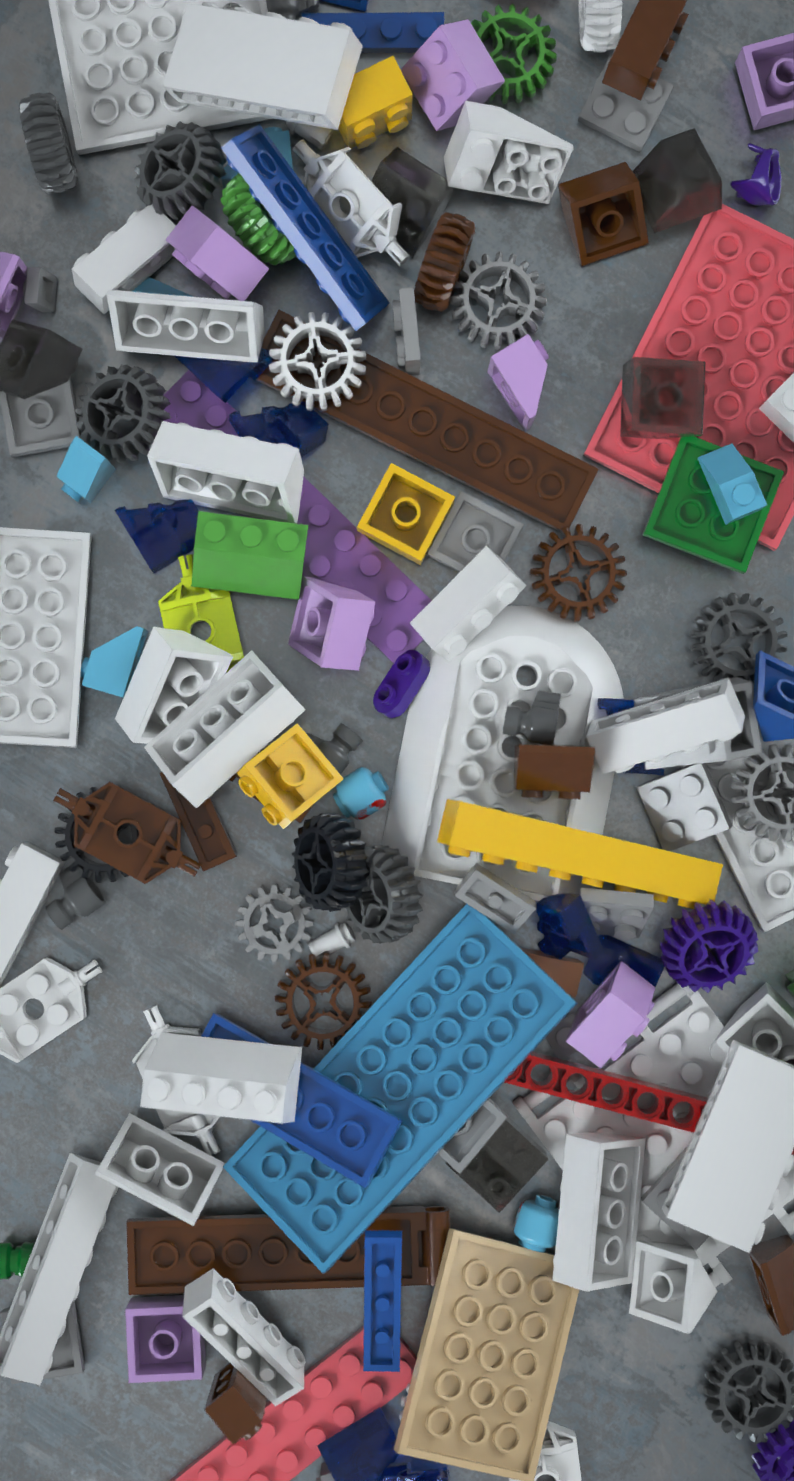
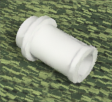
(316, 135)
(332, 941)

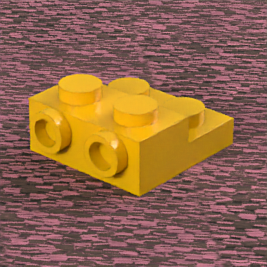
(288, 777)

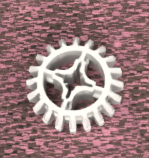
(599, 24)
(334, 359)

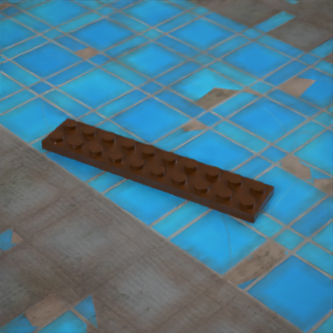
(448, 435)

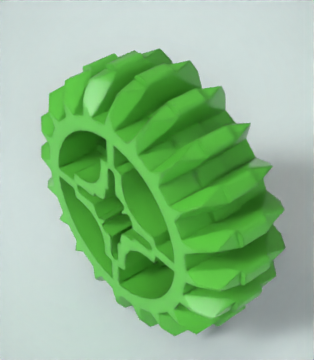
(530, 37)
(254, 223)

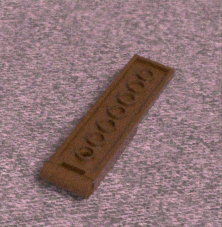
(259, 1256)

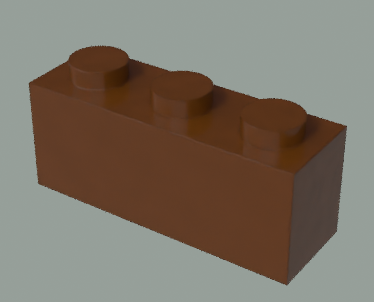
(644, 45)
(235, 1404)

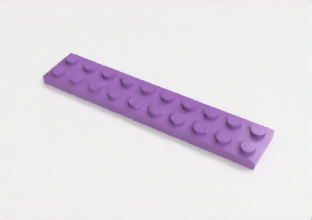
(333, 545)

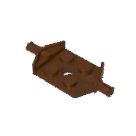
(105, 811)

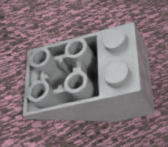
(743, 745)

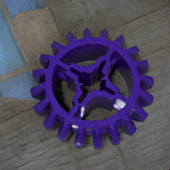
(721, 928)

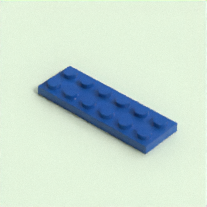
(305, 226)
(329, 1118)

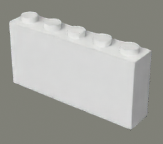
(263, 64)
(737, 1150)

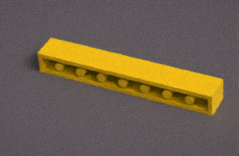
(577, 852)

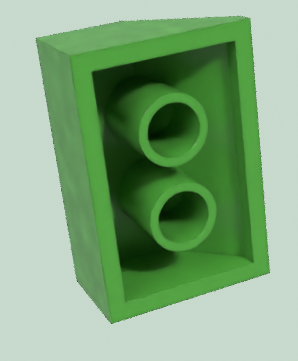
(249, 555)

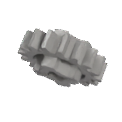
(259, 929)

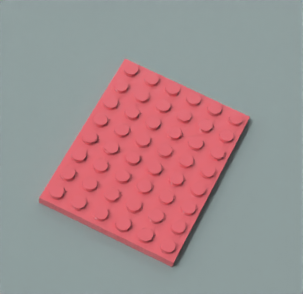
(736, 314)

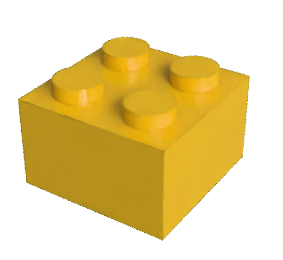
(376, 104)
(405, 514)

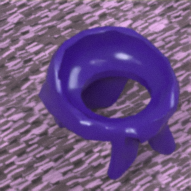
(764, 185)

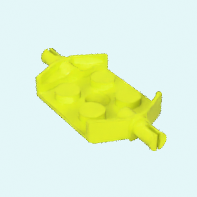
(188, 605)

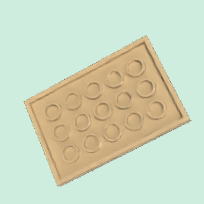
(488, 1359)

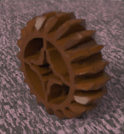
(444, 261)
(573, 556)
(310, 989)

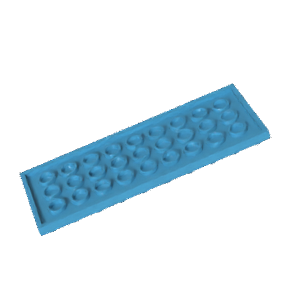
(423, 1054)

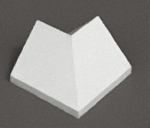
(669, 1285)

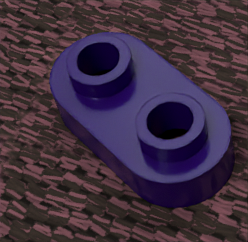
(401, 684)

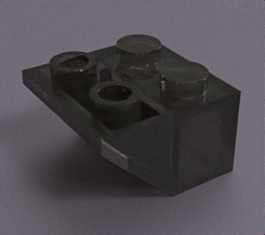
(420, 192)
(504, 1165)

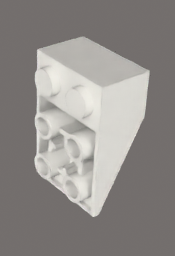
(504, 155)

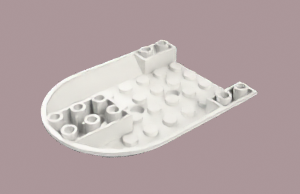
(457, 739)

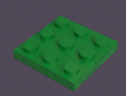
(690, 519)

